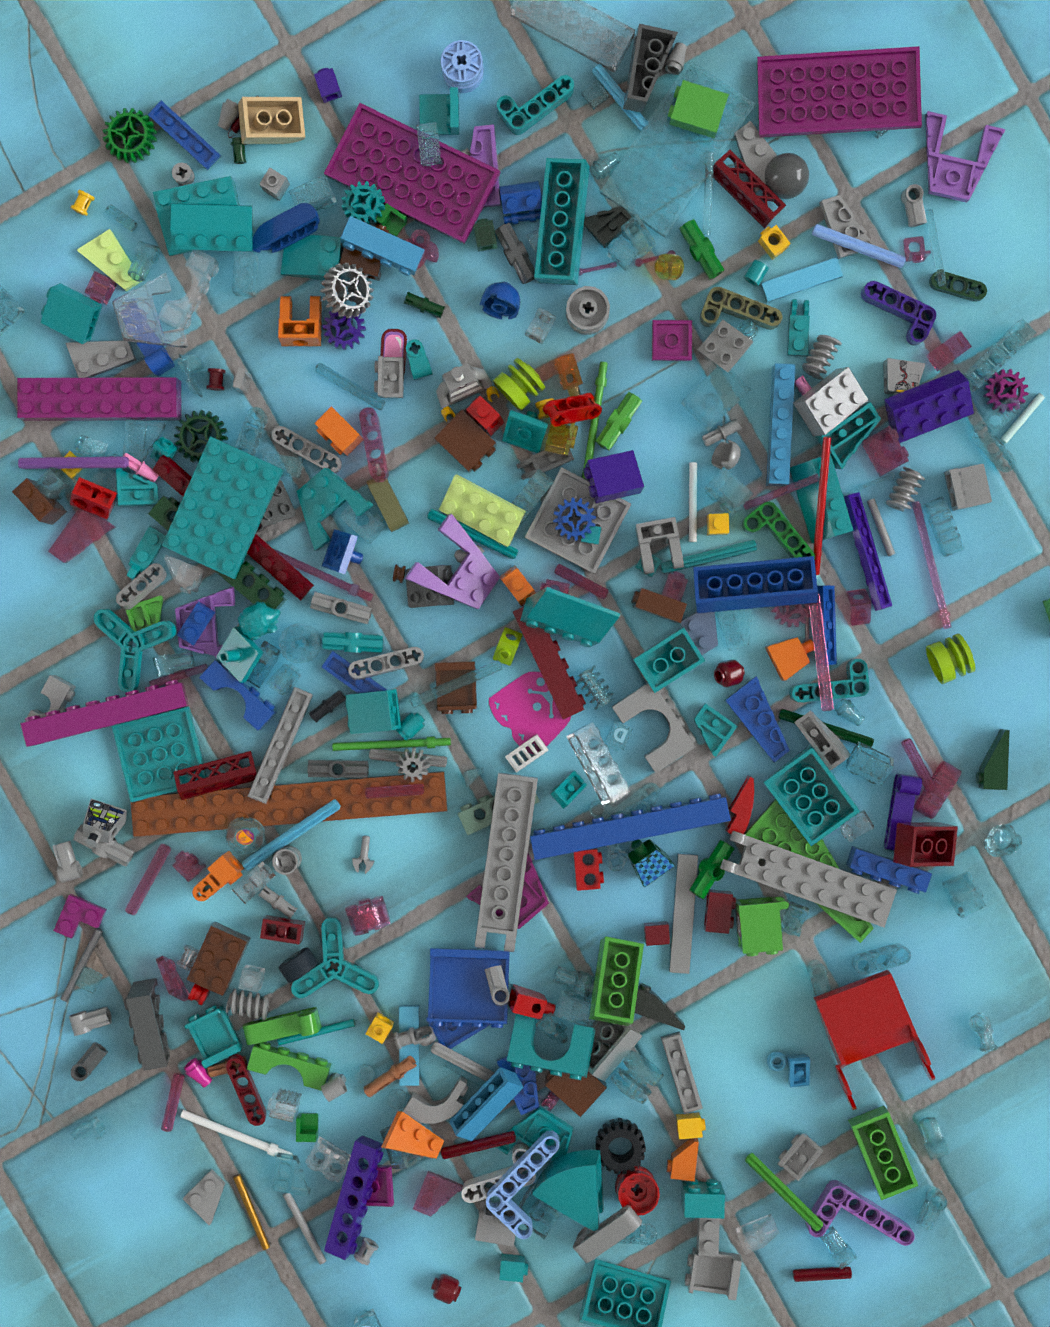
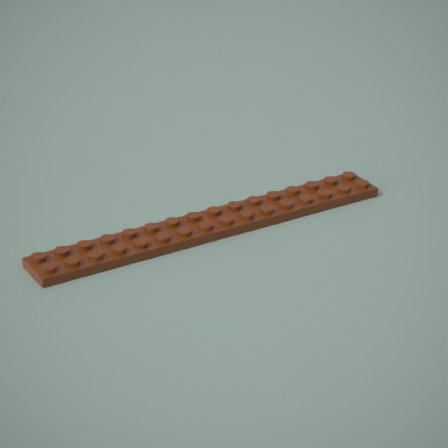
(285, 805)

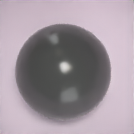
(787, 175)

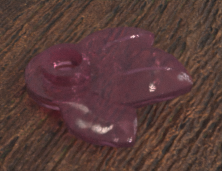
(431, 250)

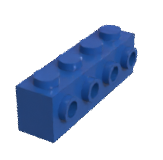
(883, 867)

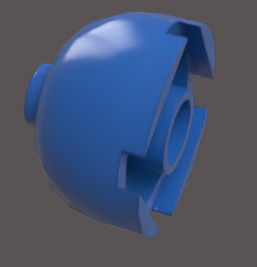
(501, 300)

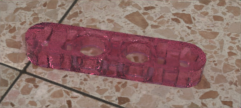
(371, 445)

